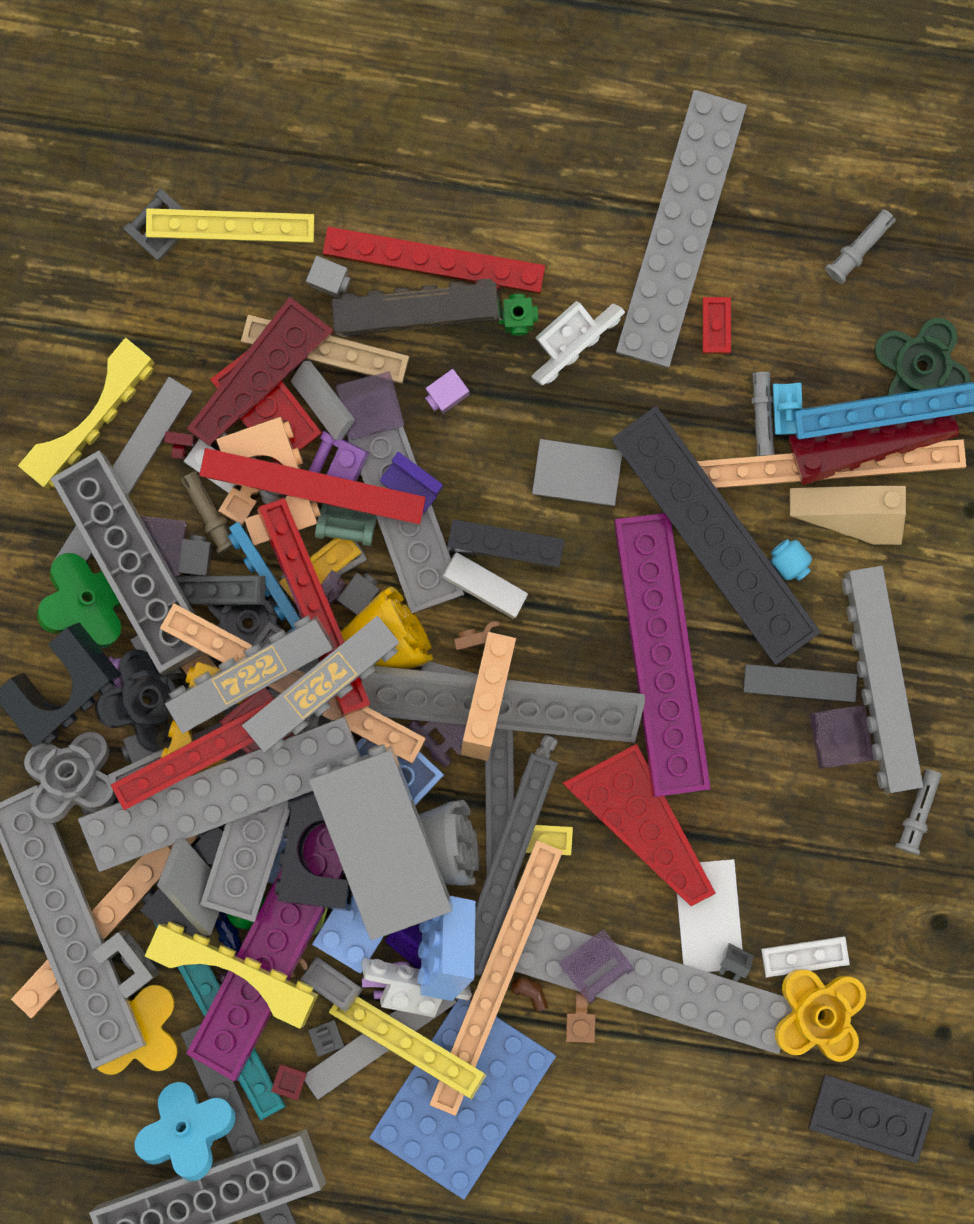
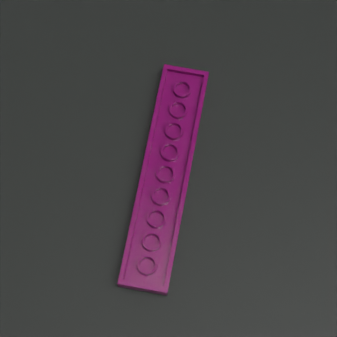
(661, 655)
(276, 942)

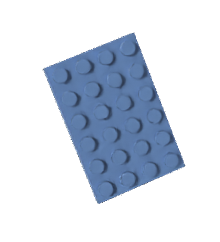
(460, 1146)

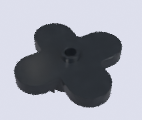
(232, 616)
(125, 705)

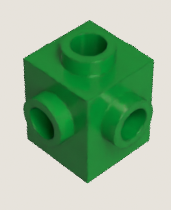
(521, 324)

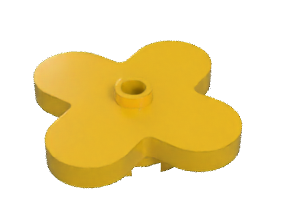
(151, 1011)
(831, 1032)

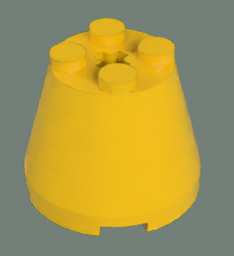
(402, 624)

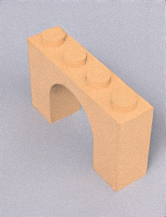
(271, 440)
(488, 696)

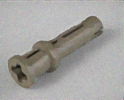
(215, 524)

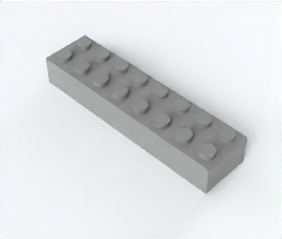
(126, 556)
(228, 1192)

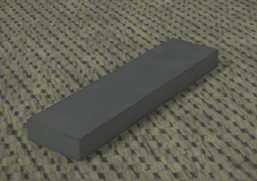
(223, 590)
(800, 683)

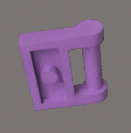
(347, 461)

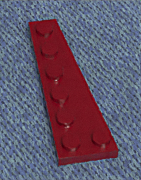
(271, 358)
(826, 454)

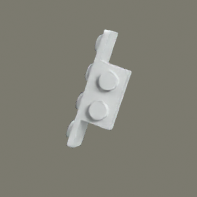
(570, 335)
(402, 988)

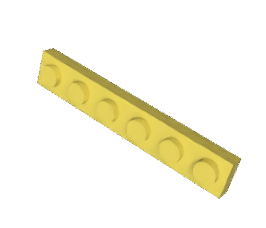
(229, 225)
(411, 1046)

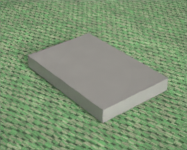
(577, 472)
(185, 883)

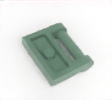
(345, 524)

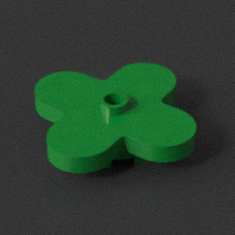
(66, 607)

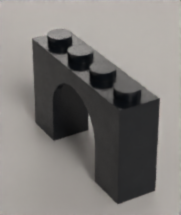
(480, 539)
(90, 675)
(297, 882)
(160, 907)

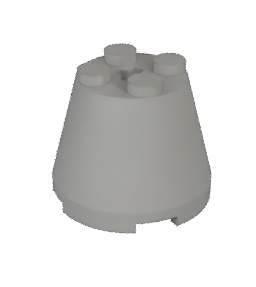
(453, 842)

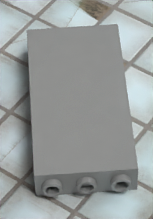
(380, 841)

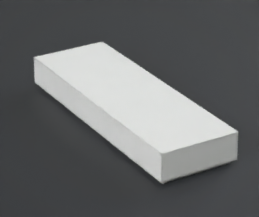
(484, 585)
(805, 955)

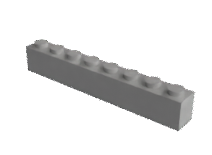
(882, 680)

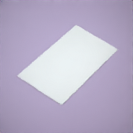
(712, 922)

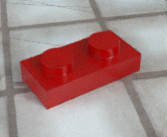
(716, 325)

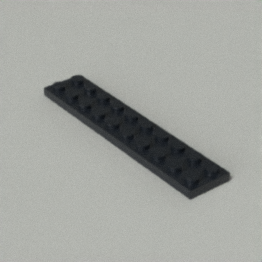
(715, 535)

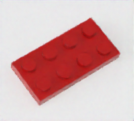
(277, 404)

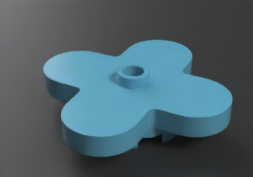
(185, 1131)

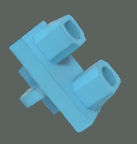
(785, 400)

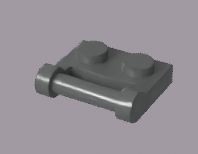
(155, 246)

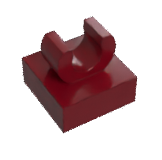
(179, 443)
(289, 1081)

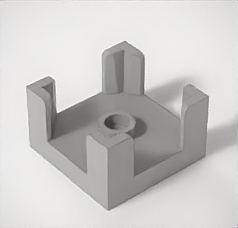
(132, 957)

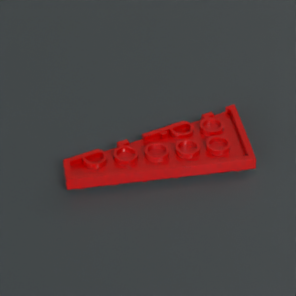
(624, 801)

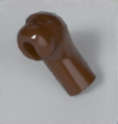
(532, 990)

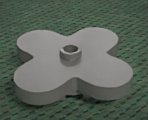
(69, 777)

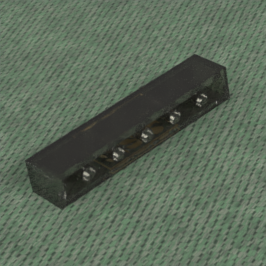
(417, 309)

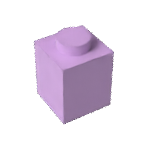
(446, 392)

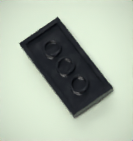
(870, 1118)

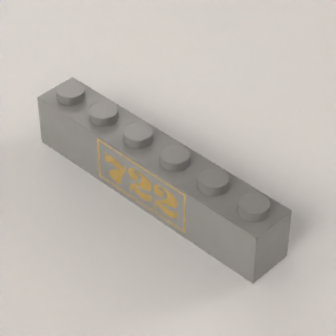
(248, 674)
(320, 685)

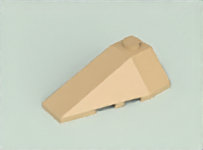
(861, 512)

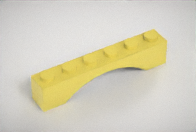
(124, 371)
(285, 999)

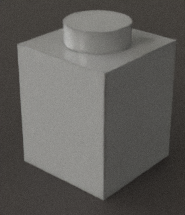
(328, 277)

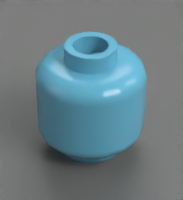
(791, 560)

